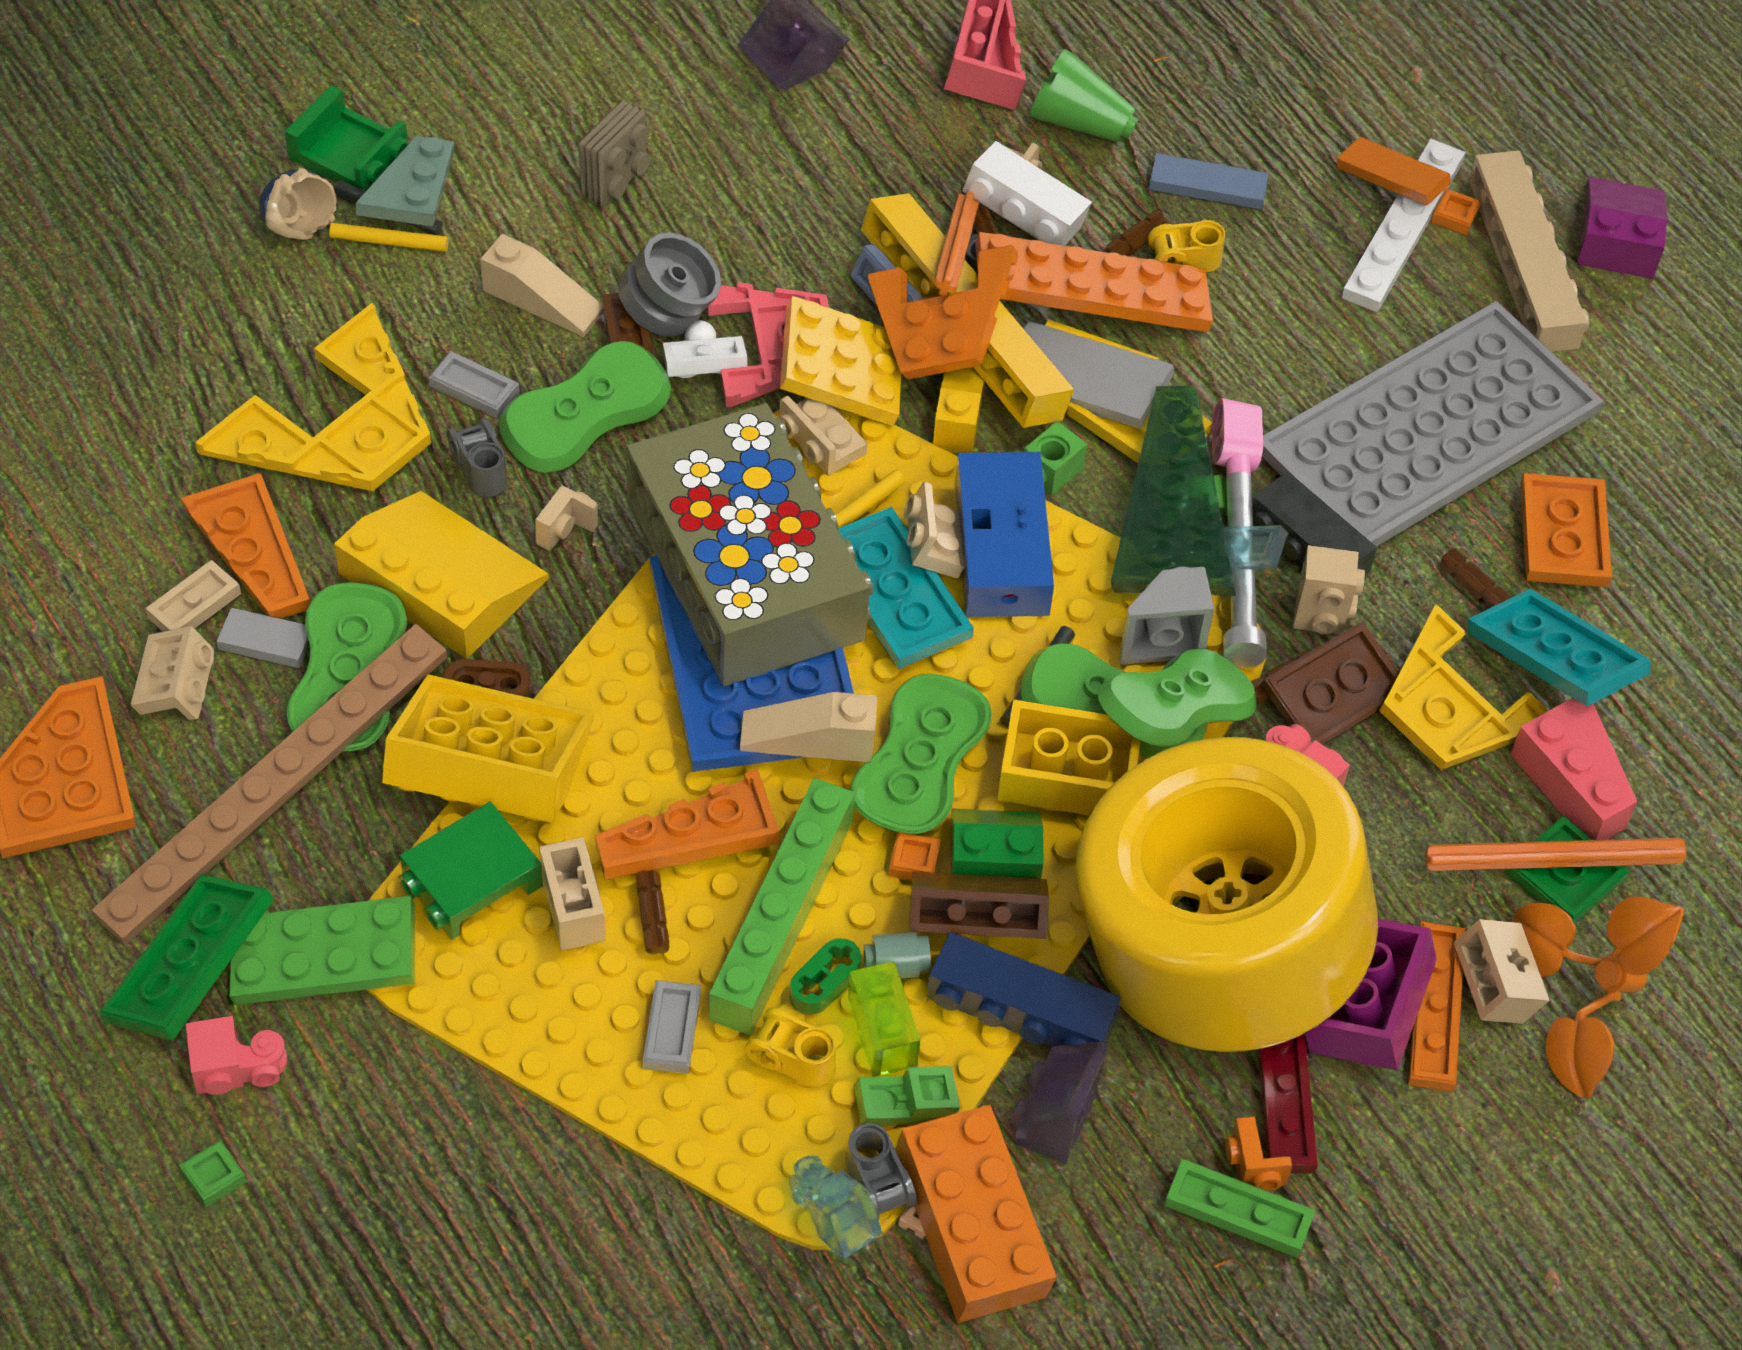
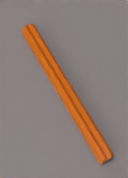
(1555, 854)

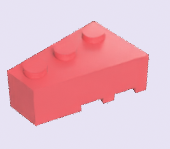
(987, 55)
(1577, 768)

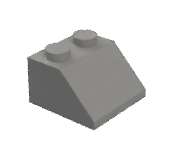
(1168, 617)

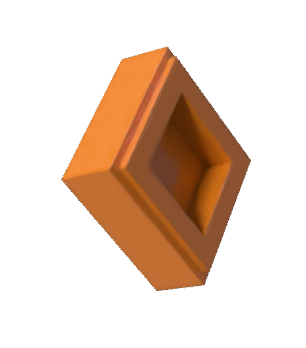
(1456, 211)
(913, 853)

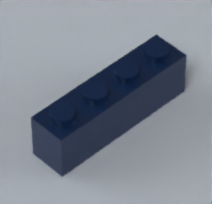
(1020, 995)

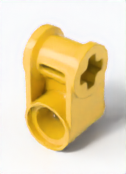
(1189, 244)
(787, 1042)

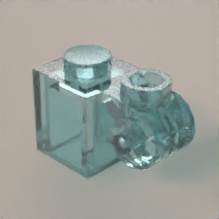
(837, 1205)

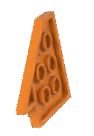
(64, 774)

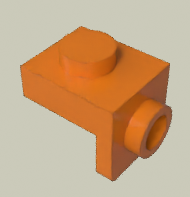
(1245, 1152)

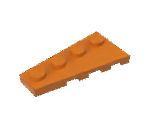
(251, 541)
(712, 826)

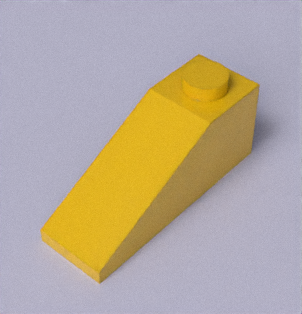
(958, 410)

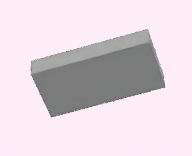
(473, 384)
(264, 638)
(672, 1027)

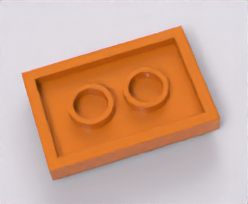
(1565, 530)

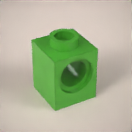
(1061, 456)

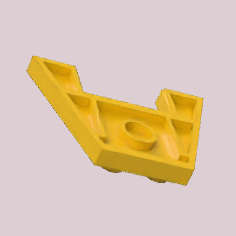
(1442, 709)

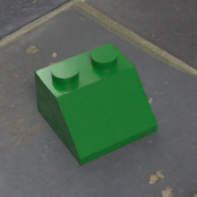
(997, 843)

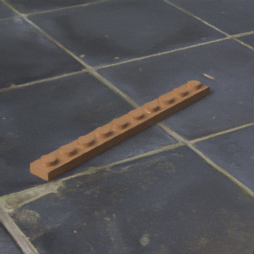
(268, 785)

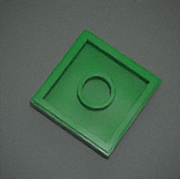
(1570, 888)

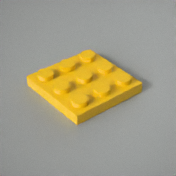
(840, 361)

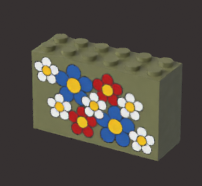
(748, 543)

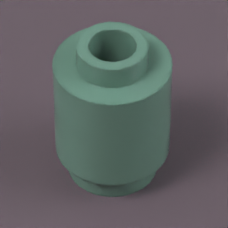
(906, 949)

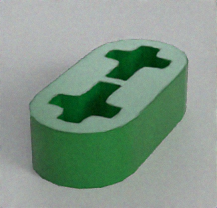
(818, 970)

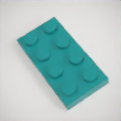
(909, 604)
(1559, 647)

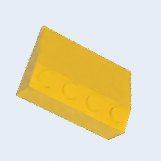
(441, 568)
(486, 748)

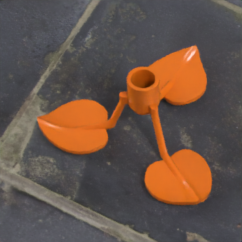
(1643, 934)

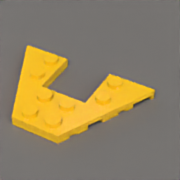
(357, 447)

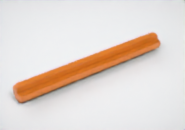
(956, 243)

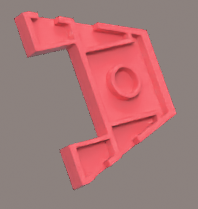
(768, 324)

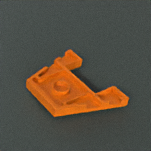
(943, 330)

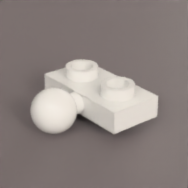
(703, 352)

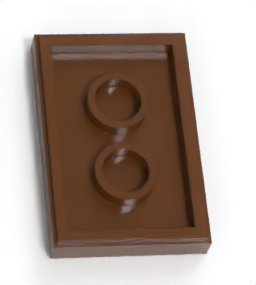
(1334, 685)

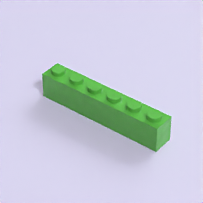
(781, 907)

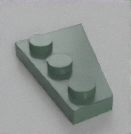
(411, 184)

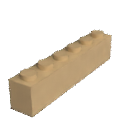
(1528, 250)

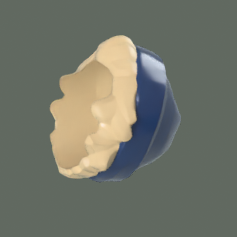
(297, 204)

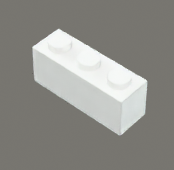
(1026, 195)

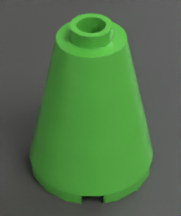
(1083, 101)

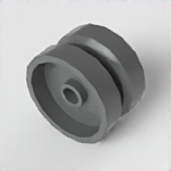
(669, 284)

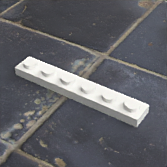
(1398, 235)

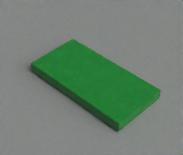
(186, 957)

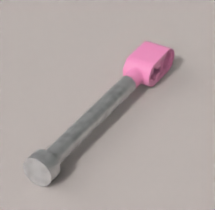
(1239, 447)

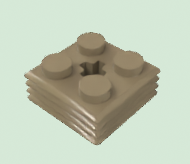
(613, 153)

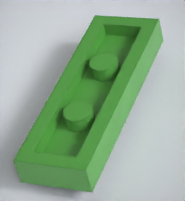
(1240, 1208)

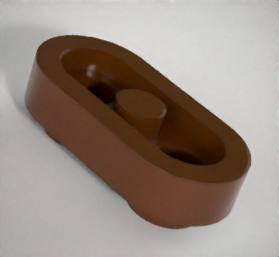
(491, 675)

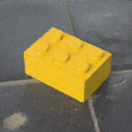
(1063, 757)

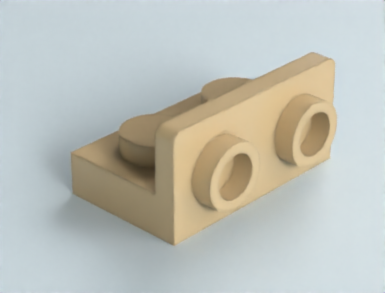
(822, 433)
(934, 534)
(173, 673)

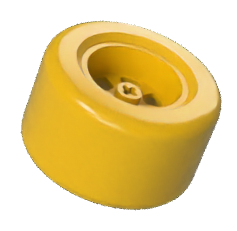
(1254, 956)

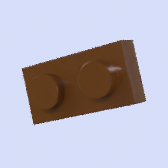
(621, 325)

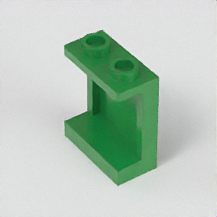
(343, 142)
(468, 868)

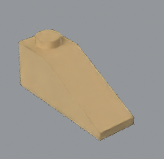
(537, 285)
(814, 726)

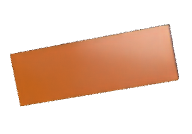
(1393, 171)

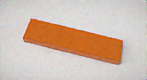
(1437, 1025)

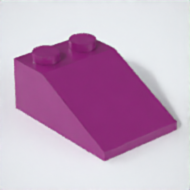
(1623, 228)

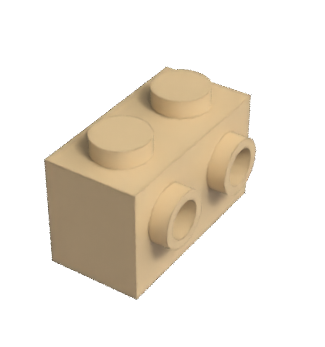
(1327, 590)

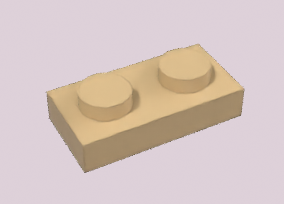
(194, 599)

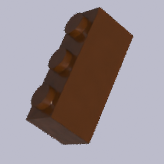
(978, 905)

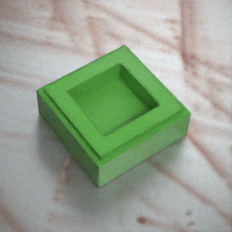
(212, 1173)

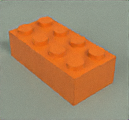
(975, 1214)

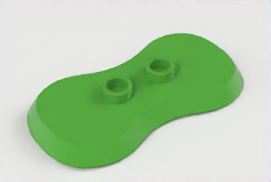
(559, 423)
(346, 632)
(1071, 678)
(1173, 702)
(913, 773)

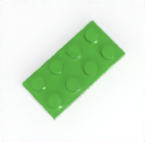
(326, 951)

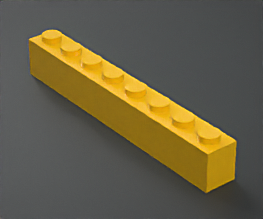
(1013, 362)

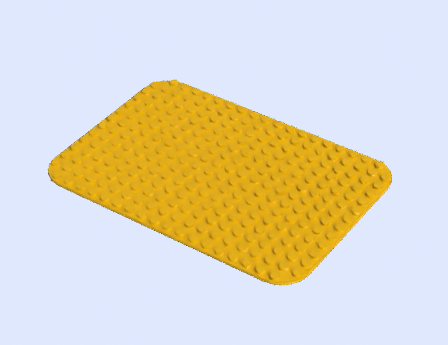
(580, 1016)

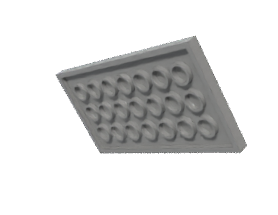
(1432, 424)

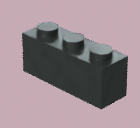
(1307, 521)

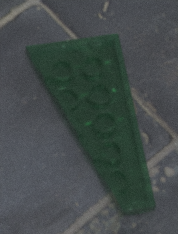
(1173, 501)

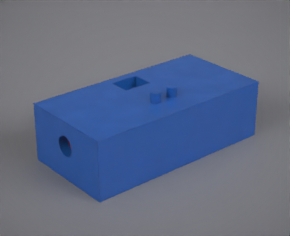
(1004, 534)

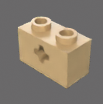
(572, 893)
(1501, 971)

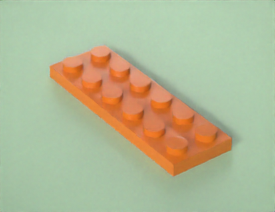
(1105, 283)

